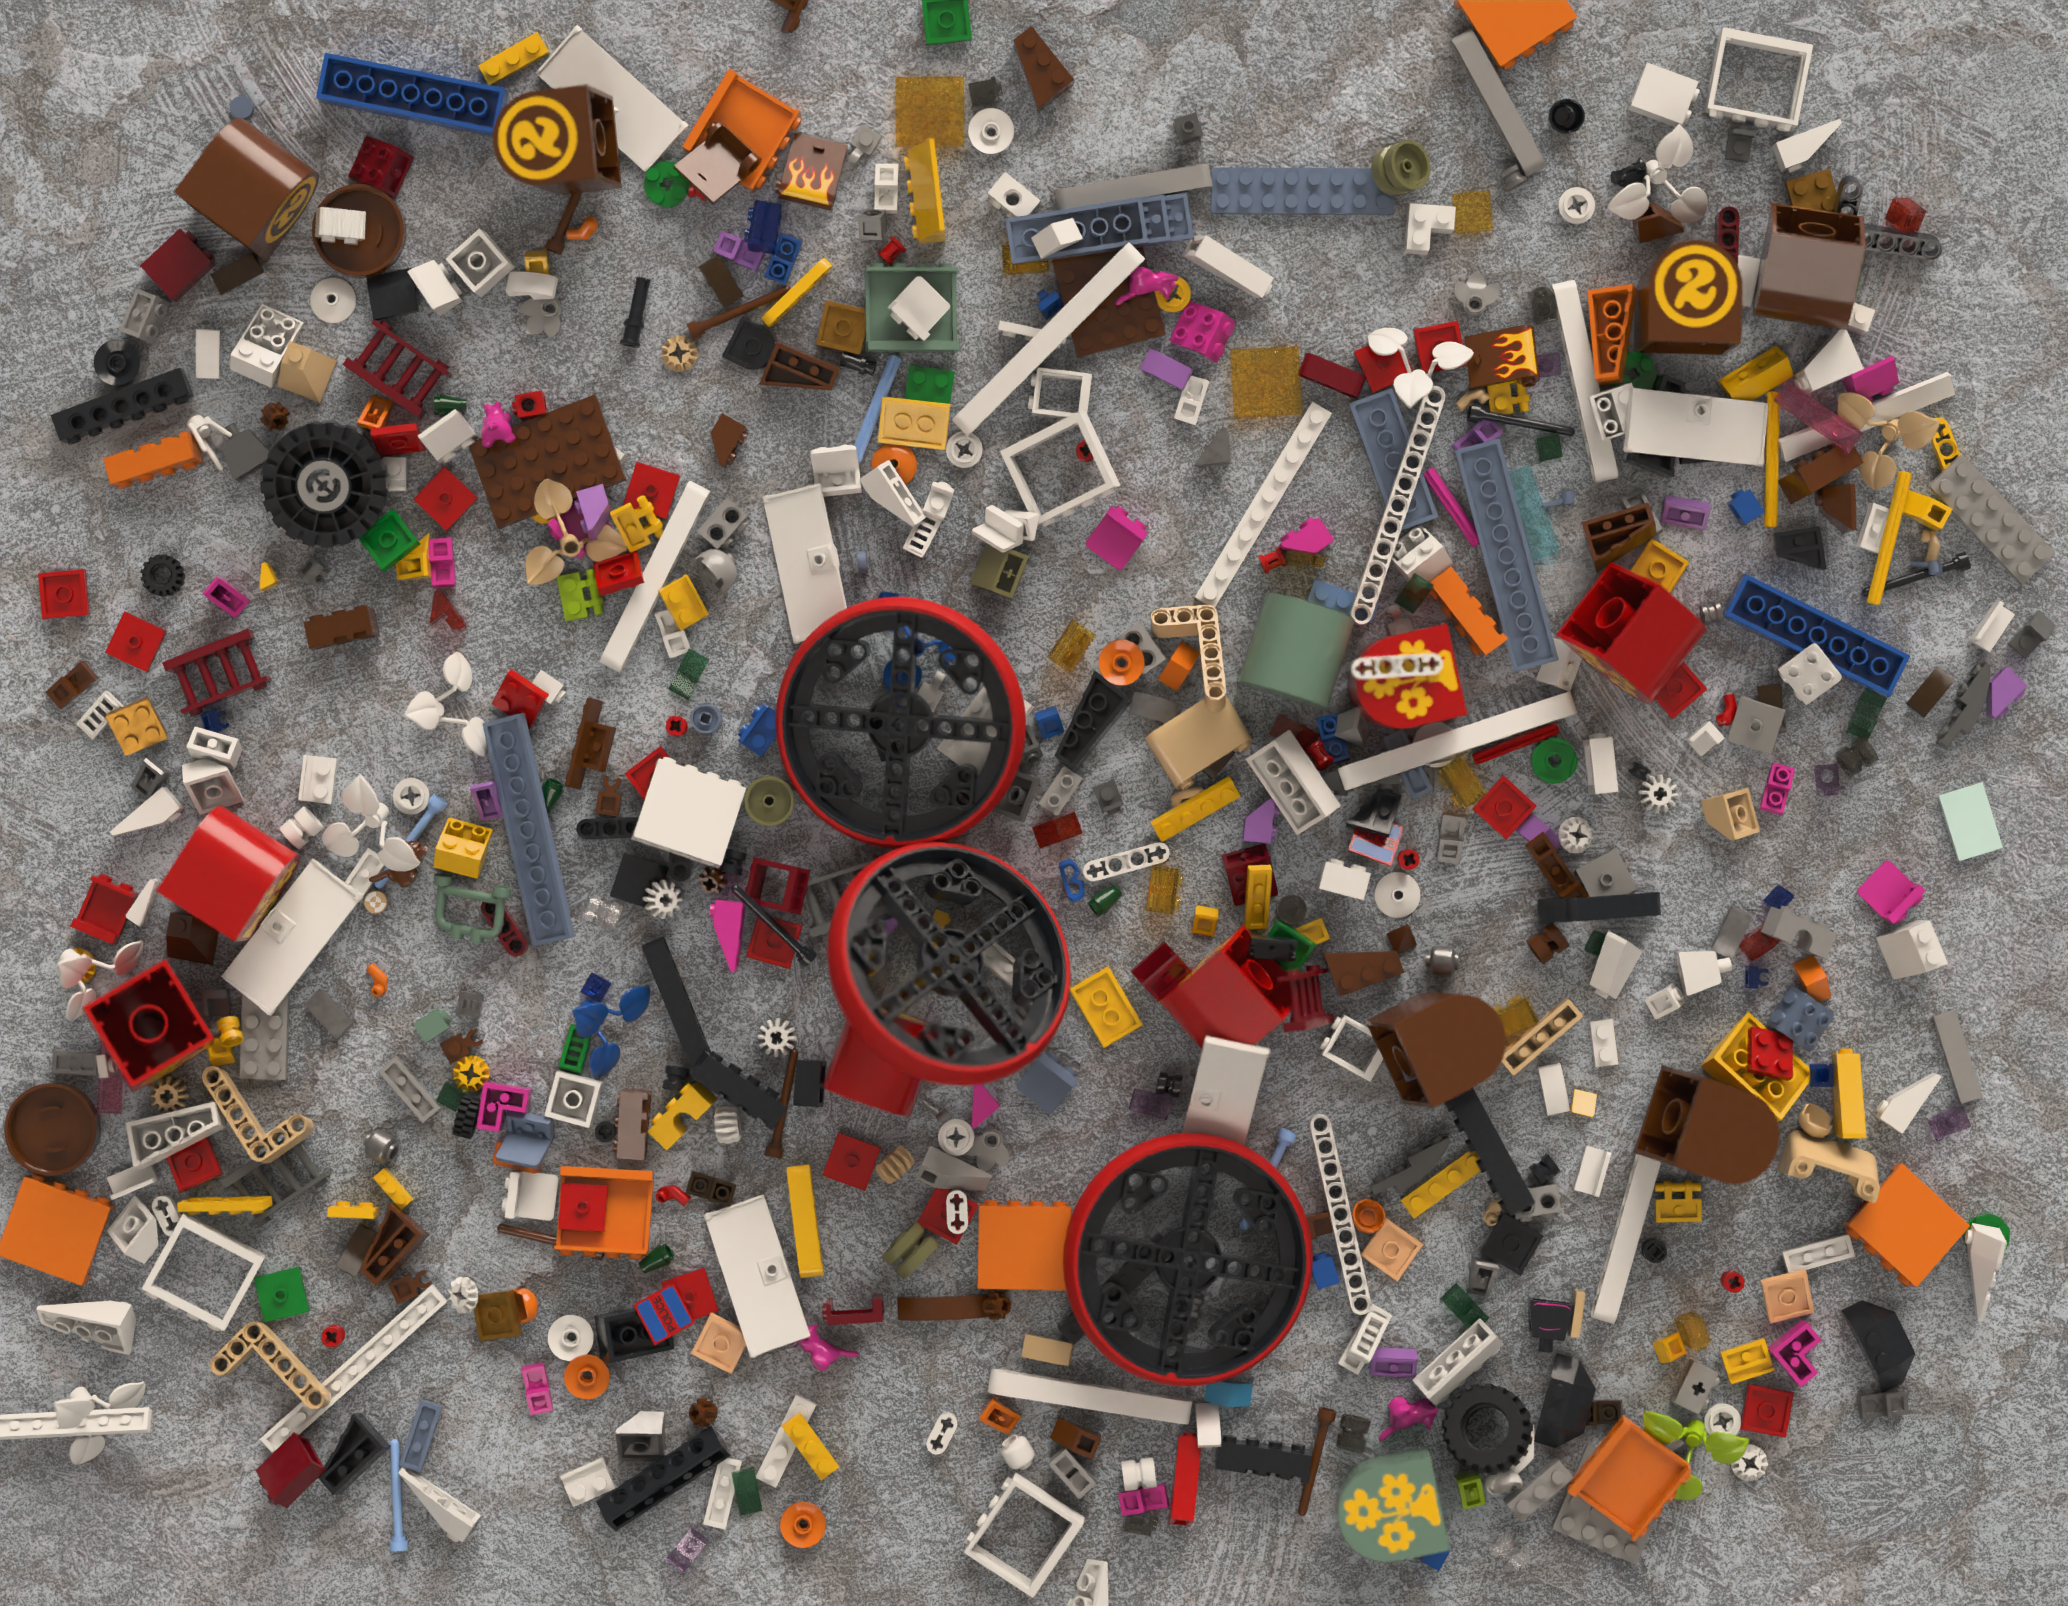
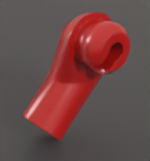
(1728, 714)
(672, 1192)

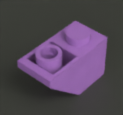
(595, 509)
(2003, 689)
(1259, 823)

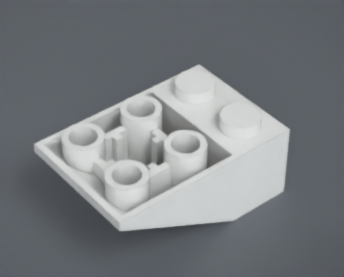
(264, 345)

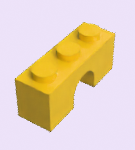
(668, 1127)

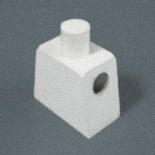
(1700, 970)

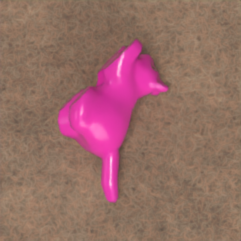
(1144, 281)
(496, 426)
(822, 1352)
(1404, 1415)

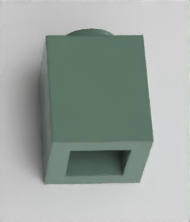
(433, 1024)

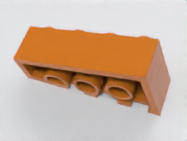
(1611, 323)
(153, 460)
(1466, 613)

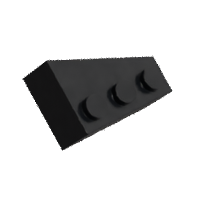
(353, 1455)

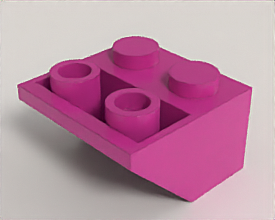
(1309, 540)

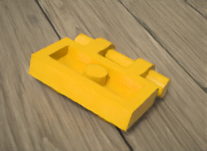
(1501, 400)
(630, 527)
(1678, 1209)

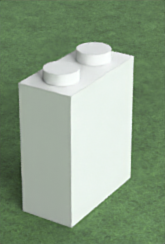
(1664, 95)

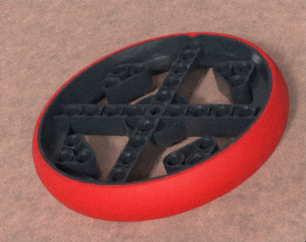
(809, 774)
(923, 1055)
(1262, 1331)

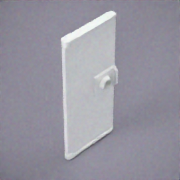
(642, 121)
(1696, 427)
(805, 558)
(292, 936)
(1225, 1089)
(757, 1275)

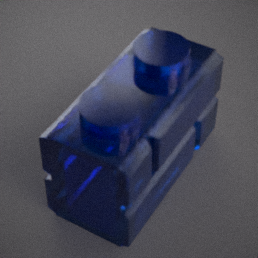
(764, 227)

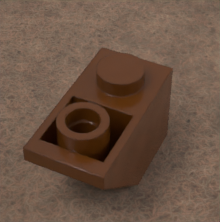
(1656, 224)
(726, 437)
(1076, 1437)

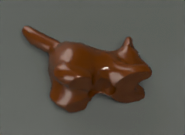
(404, 878)

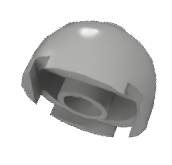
(717, 570)

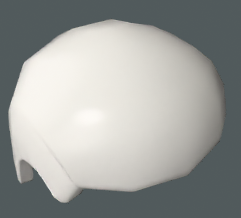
(1503, 1482)

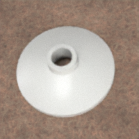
(991, 119)
(343, 305)
(1385, 894)
(559, 1341)

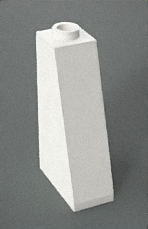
(1228, 266)

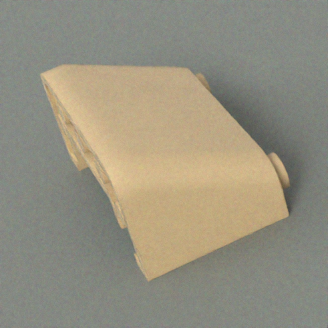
(1197, 741)
(1803, 1152)

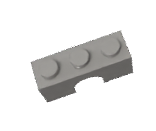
(1813, 937)
(1547, 1483)

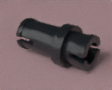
(859, 364)

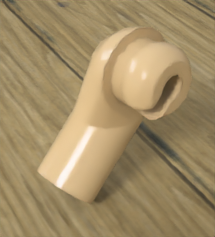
(1470, 396)
(1933, 544)
(1177, 798)
(1492, 1213)

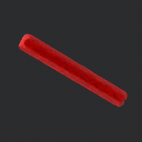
(1515, 743)

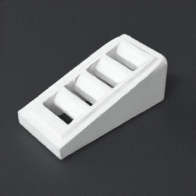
(914, 550)
(99, 703)
(142, 906)
(1352, 1351)

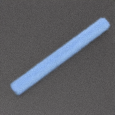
(875, 407)

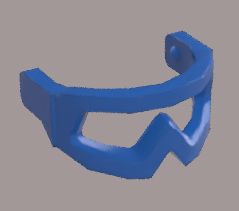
(1072, 897)

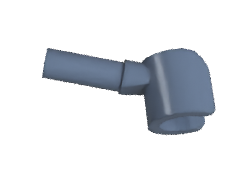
(1567, 499)
(1934, 567)

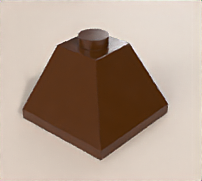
(1838, 506)
(190, 939)

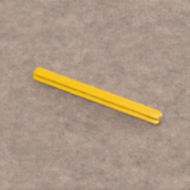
(1771, 462)
(1889, 538)

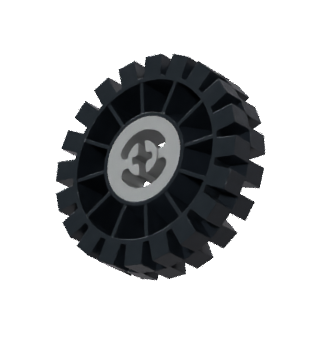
(349, 459)

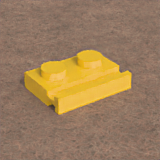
(683, 602)
(345, 1210)
(1747, 1361)

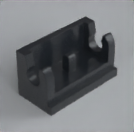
(1272, 947)
(809, 1083)

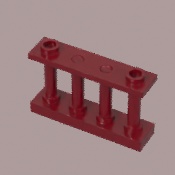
(396, 391)
(220, 649)
(1305, 999)

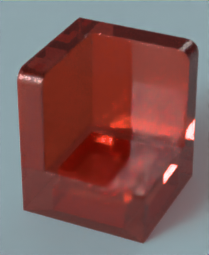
(1905, 214)

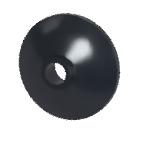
(108, 355)

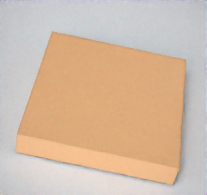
(1391, 1250)
(1787, 1296)
(720, 1343)

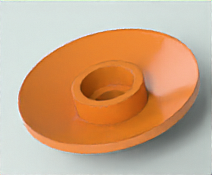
(902, 454)
(1121, 650)
(583, 1386)
(803, 1536)

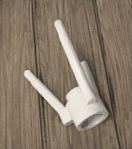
(201, 429)

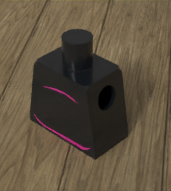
(1549, 1321)

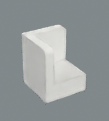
(1704, 738)

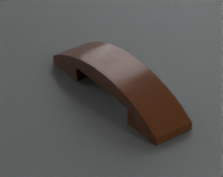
(1554, 868)
(941, 1307)

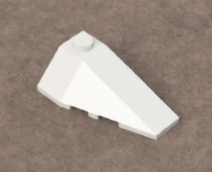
(100, 1321)
(447, 1511)
(1092, 1585)

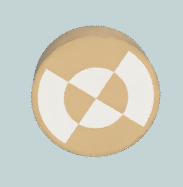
(376, 902)

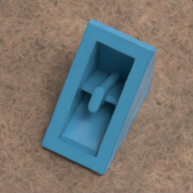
(1229, 1393)

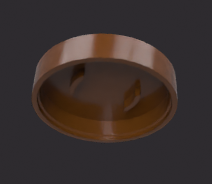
(383, 233)
(52, 1129)

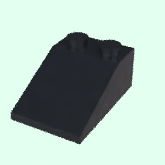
(625, 1337)

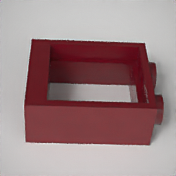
(797, 880)

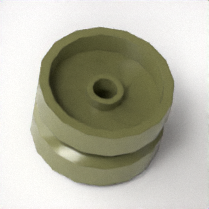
(1401, 168)
(755, 800)
(911, 1251)

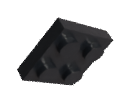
(1511, 1244)

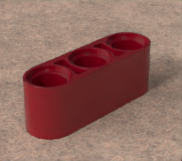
(1730, 230)
(1331, 375)
(513, 934)

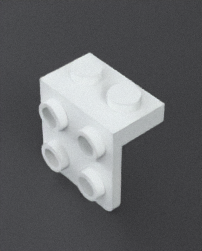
(918, 308)
(836, 470)
(1809, 673)
(530, 1195)

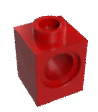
(539, 409)

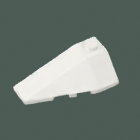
(1985, 1255)

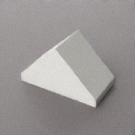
(1056, 237)

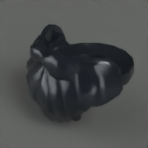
(1630, 174)

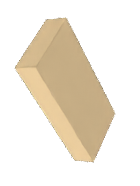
(1576, 1320)

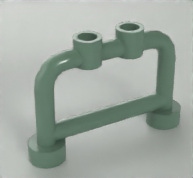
(458, 930)

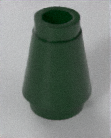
(445, 404)
(552, 792)
(1103, 901)
(657, 1258)

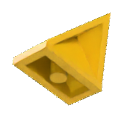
(416, 563)

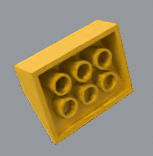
(926, 193)
(1729, 1066)

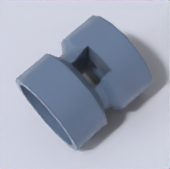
(706, 719)

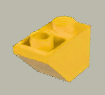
(1926, 510)

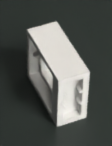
(1036, 381)
(1600, 764)
(1328, 1042)

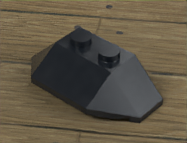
(1881, 1342)
(1565, 1403)

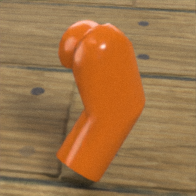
(585, 231)
(380, 980)

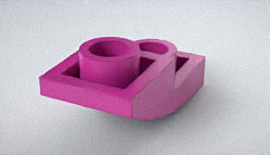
(1777, 789)

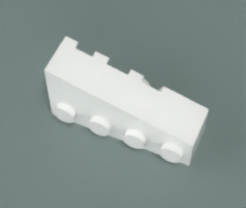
(171, 1132)

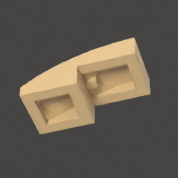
(1047, 1350)

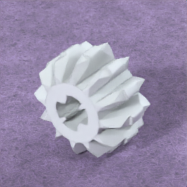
(1662, 801)
(667, 906)
(769, 1038)
(727, 1124)

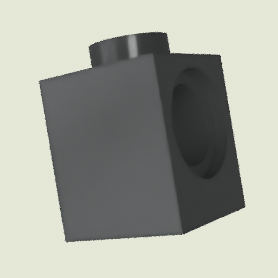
(1188, 129)
(872, 224)

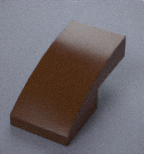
(71, 685)

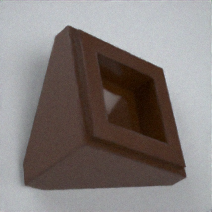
(1401, 938)

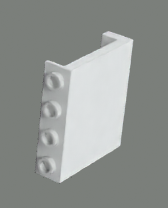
(689, 812)

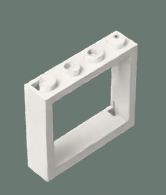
(1766, 43)
(1099, 455)
(219, 1238)
(1001, 1568)

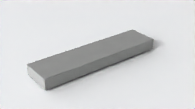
(1957, 1056)

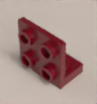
(381, 166)
(1236, 868)

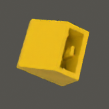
(462, 848)

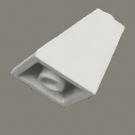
(1829, 364)
(1911, 949)

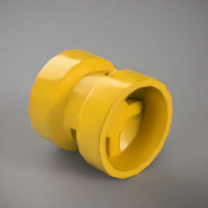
(229, 1031)

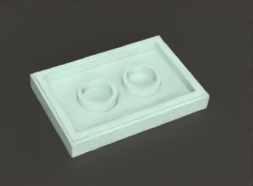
(1969, 821)

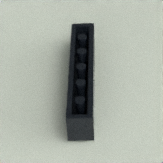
(1491, 1152)

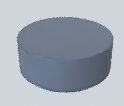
(242, 107)
(862, 562)

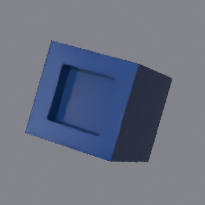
(1745, 506)
(1324, 1271)

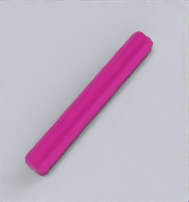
(1452, 506)

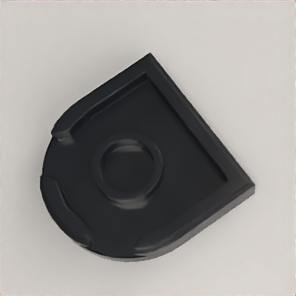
(750, 345)

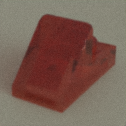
(441, 607)
(1302, 733)

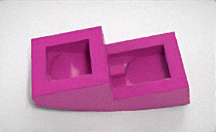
(442, 562)
(537, 1388)
(1143, 1500)

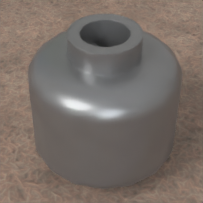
(1442, 960)
(381, 1146)

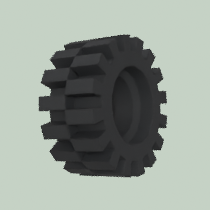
(176, 575)
(466, 1117)

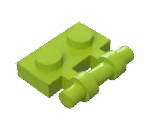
(573, 596)

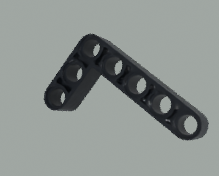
(1875, 233)
(622, 832)
(1599, 907)

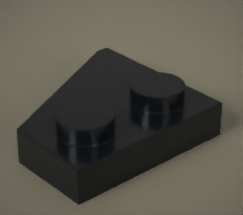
(1801, 546)
(1377, 814)

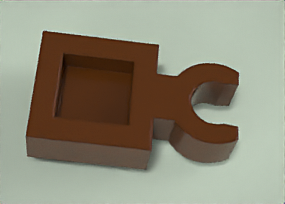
(609, 801)
(458, 1046)
(406, 1287)

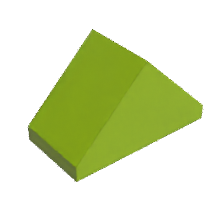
(1470, 1489)

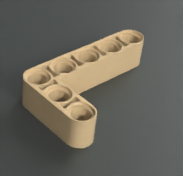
(1207, 648)
(248, 1120)
(275, 1361)

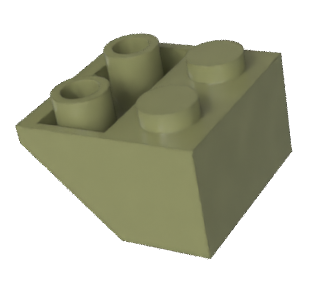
(999, 571)

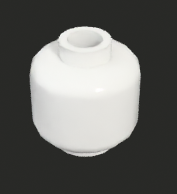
(1017, 1452)

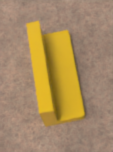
(1758, 375)

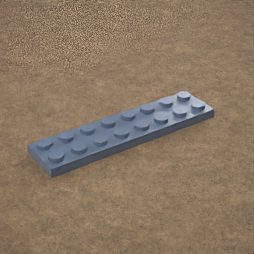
(1297, 191)

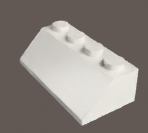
(974, 752)
(1293, 782)
(1458, 1362)

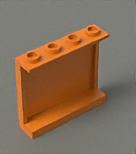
(1516, 26)
(752, 116)
(626, 1214)
(1906, 1226)
(55, 1228)
(1022, 1245)
(1630, 1477)

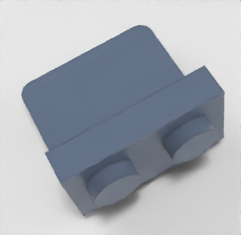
(1800, 1018)
(1047, 1082)
(526, 1140)

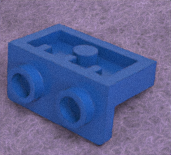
(761, 731)

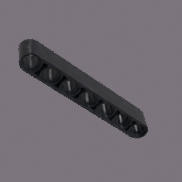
(676, 999)

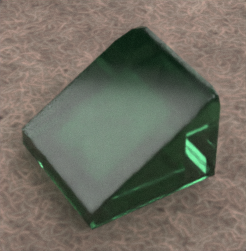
(1548, 447)
(1595, 943)
(450, 1096)

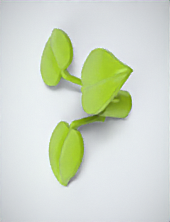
(1723, 1446)

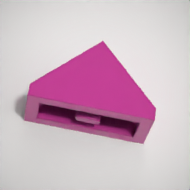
(226, 596)
(983, 1105)

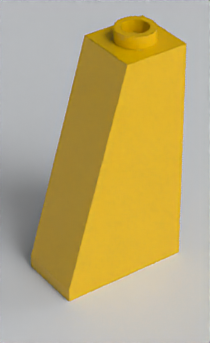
(1848, 1095)

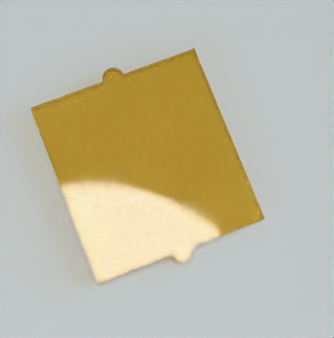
(1472, 212)

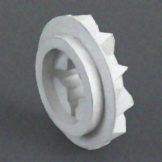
(1580, 195)
(953, 451)
(405, 805)
(1568, 841)
(950, 1146)
(468, 1290)
(1727, 1411)
(1750, 1473)

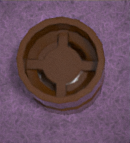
(1542, 949)

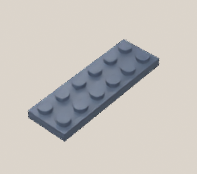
(1384, 442)

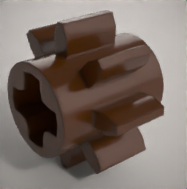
(274, 416)
(712, 880)
(996, 1305)
(703, 1412)

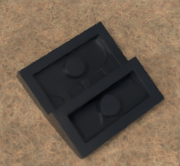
(392, 294)
(634, 877)

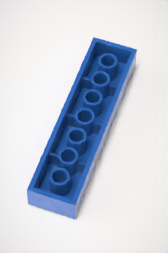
(410, 94)
(1799, 625)

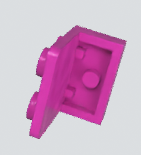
(1203, 330)
(573, 526)
(1116, 537)
(1890, 893)

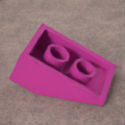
(728, 924)

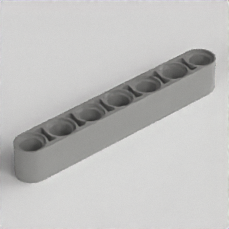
(1497, 103)
(1164, 183)

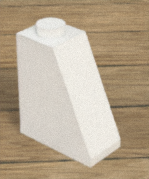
(1614, 965)

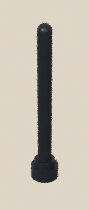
(1476, 413)
(1959, 562)
(804, 954)

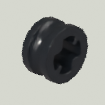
(1639, 771)
(601, 1137)

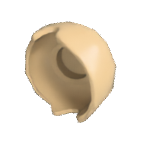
(1815, 1121)

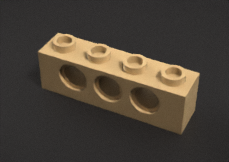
(1540, 1036)

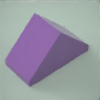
(487, 800)
(1533, 827)

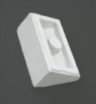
(1029, 520)

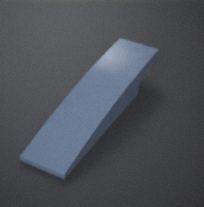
(1106, 226)

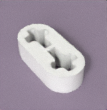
(963, 1211)
(161, 1215)
(947, 1435)

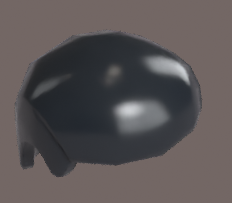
(1566, 116)

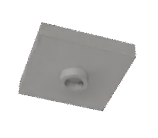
(1756, 725)
(1606, 876)

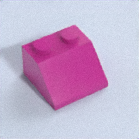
(1873, 379)

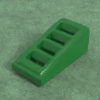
(567, 1047)

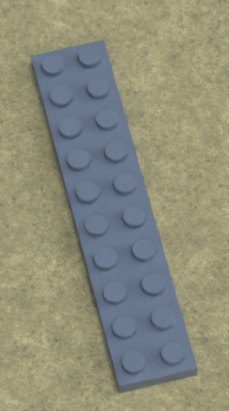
(1506, 555)
(528, 829)

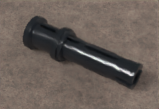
(634, 323)

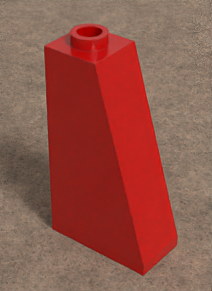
(1185, 1480)

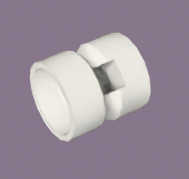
(302, 827)
(1139, 1474)

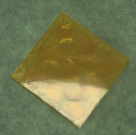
(930, 110)
(1266, 382)

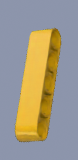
(805, 1221)

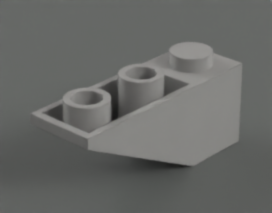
(948, 1172)

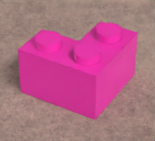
(497, 1099)
(1790, 1352)

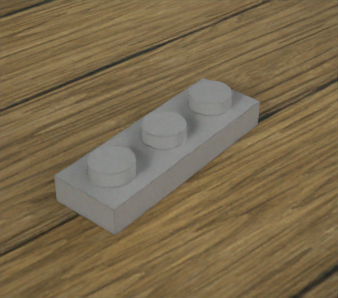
(409, 1089)

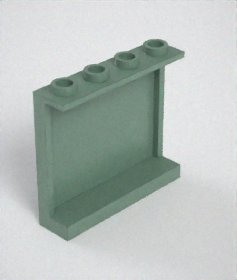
(884, 285)

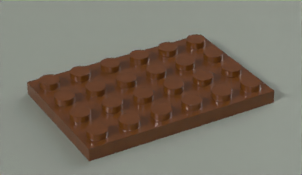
(1108, 324)
(562, 446)

